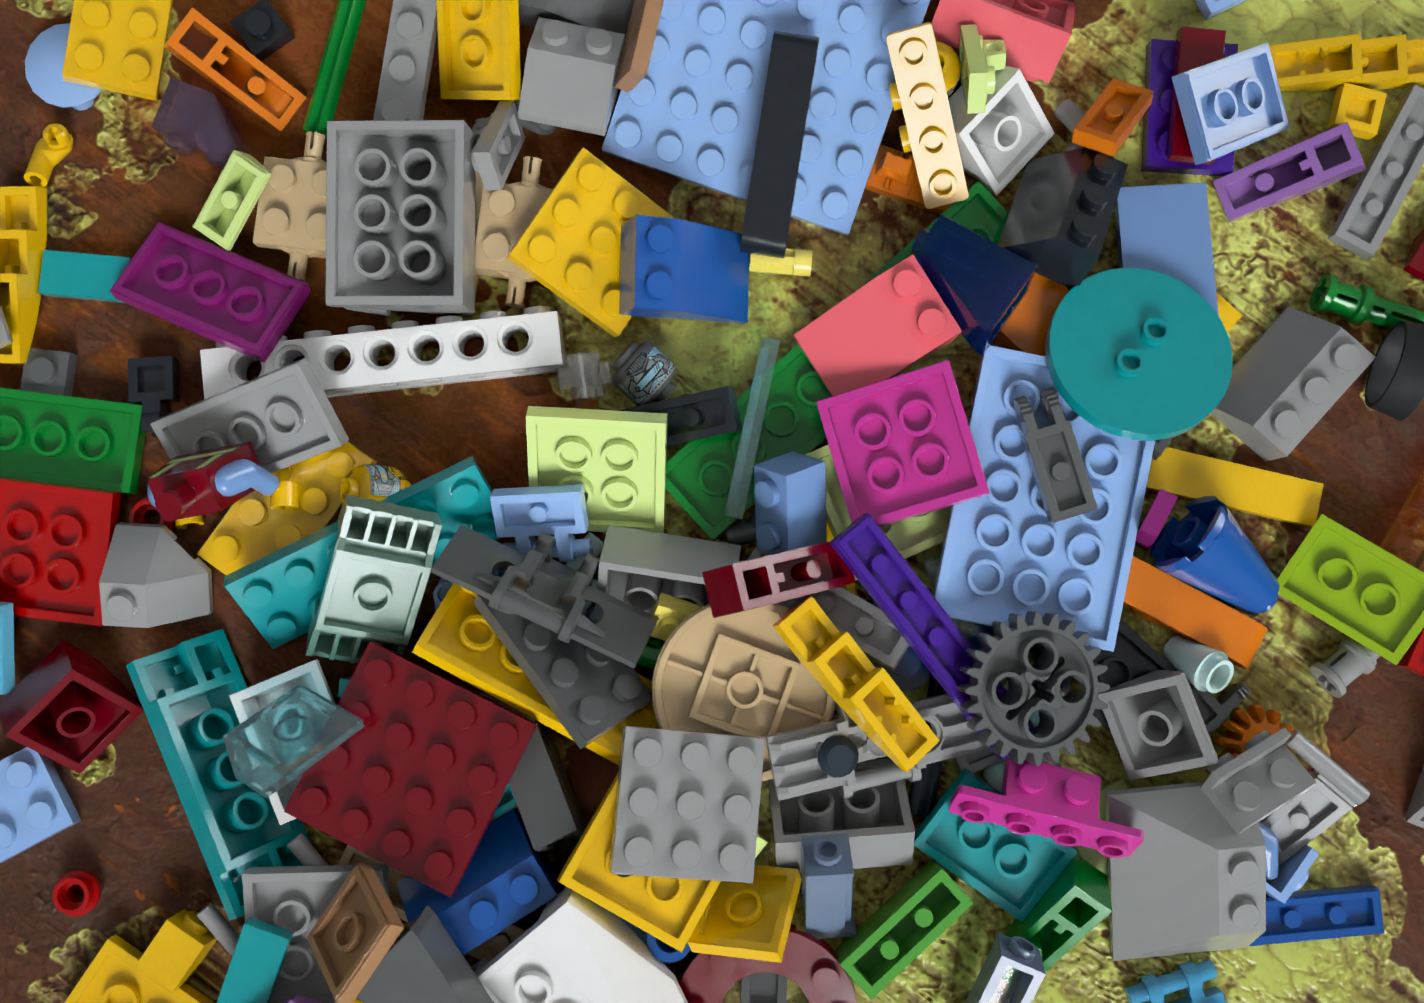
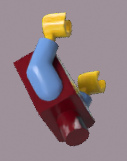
(213, 481)

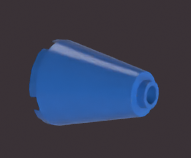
(1216, 557)

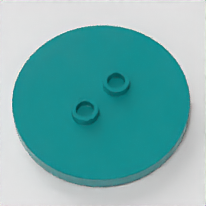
(1138, 354)

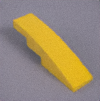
(1331, 61)
(21, 253)
(855, 684)

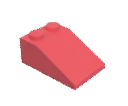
(878, 330)

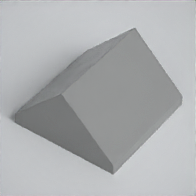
(1157, 725)

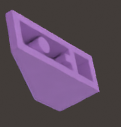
(1290, 173)

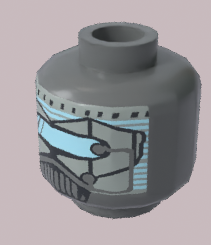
(644, 373)

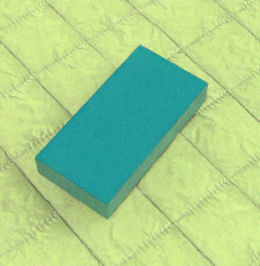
(80, 275)
(255, 963)

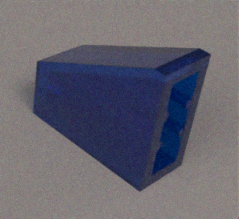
(974, 278)

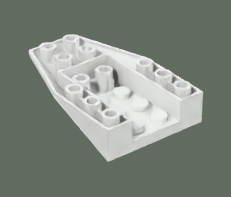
(578, 957)

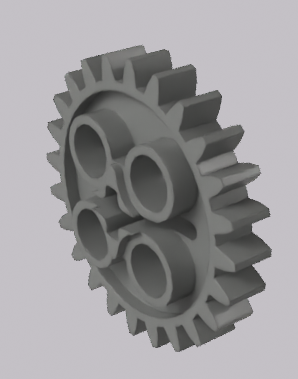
(1060, 717)

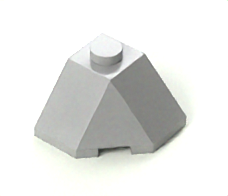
(152, 579)

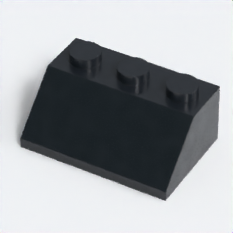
(1063, 212)

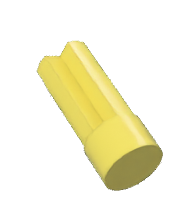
(795, 262)

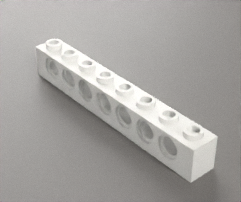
(544, 353)

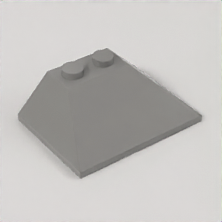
(1188, 881)

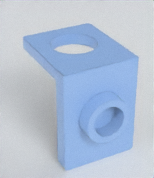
(1291, 875)

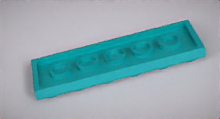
(284, 585)

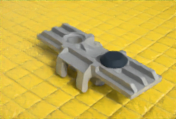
(828, 752)

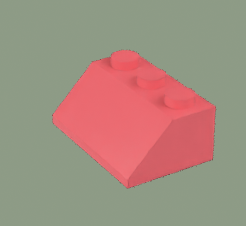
(1031, 30)

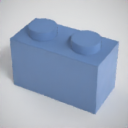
(790, 503)

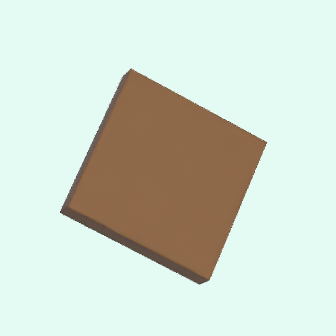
(354, 933)

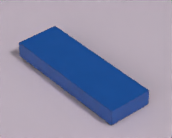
(1323, 915)

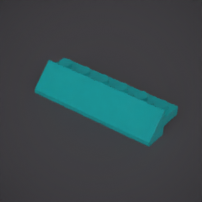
(189, 714)

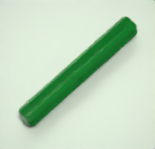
(333, 65)

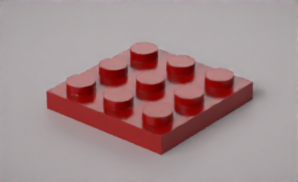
(54, 548)

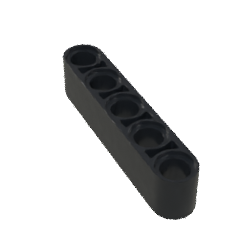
(779, 144)

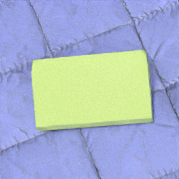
(232, 199)

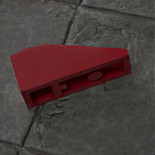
(775, 579)

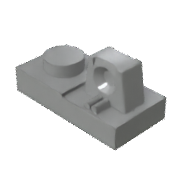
(497, 144)

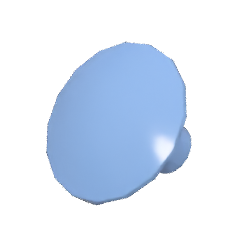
(45, 68)

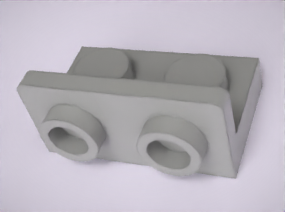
(1256, 781)

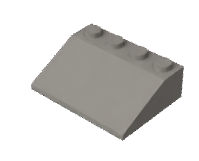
(400, 216)

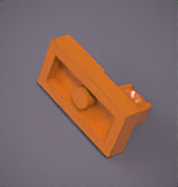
(1112, 117)
(897, 178)

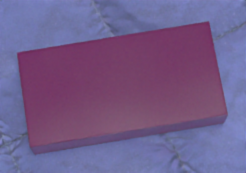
(1155, 519)

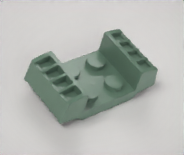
(373, 579)

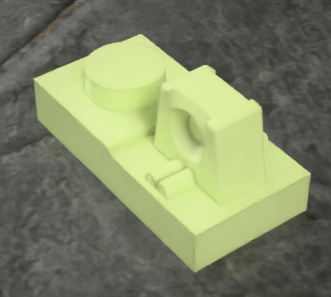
(978, 65)

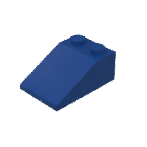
(682, 271)

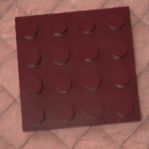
(418, 773)

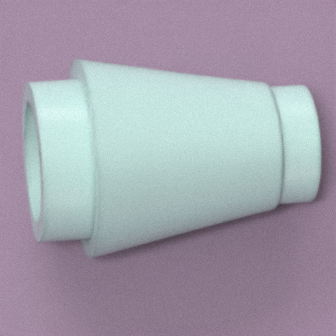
(1204, 666)

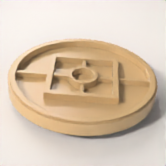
(735, 678)

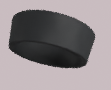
(1397, 372)

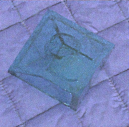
(287, 739)

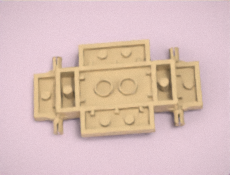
(294, 217)

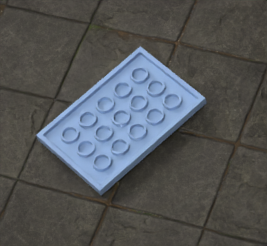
(1000, 546)

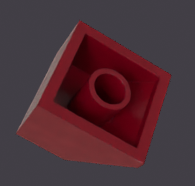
(68, 708)

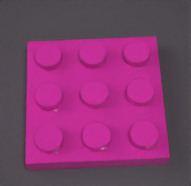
(903, 446)

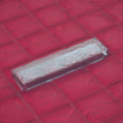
(752, 429)

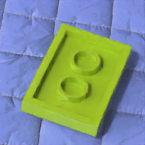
(1356, 588)

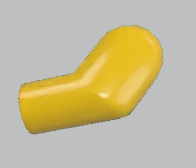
(47, 154)

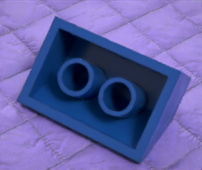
(497, 889)

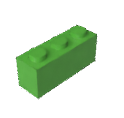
(902, 928)

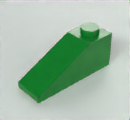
(1066, 911)

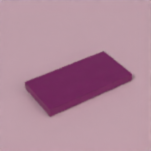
(211, 291)

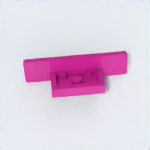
(1049, 804)

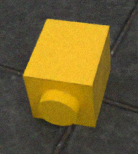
(177, 950)

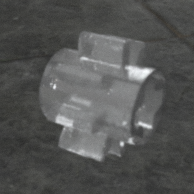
(585, 375)

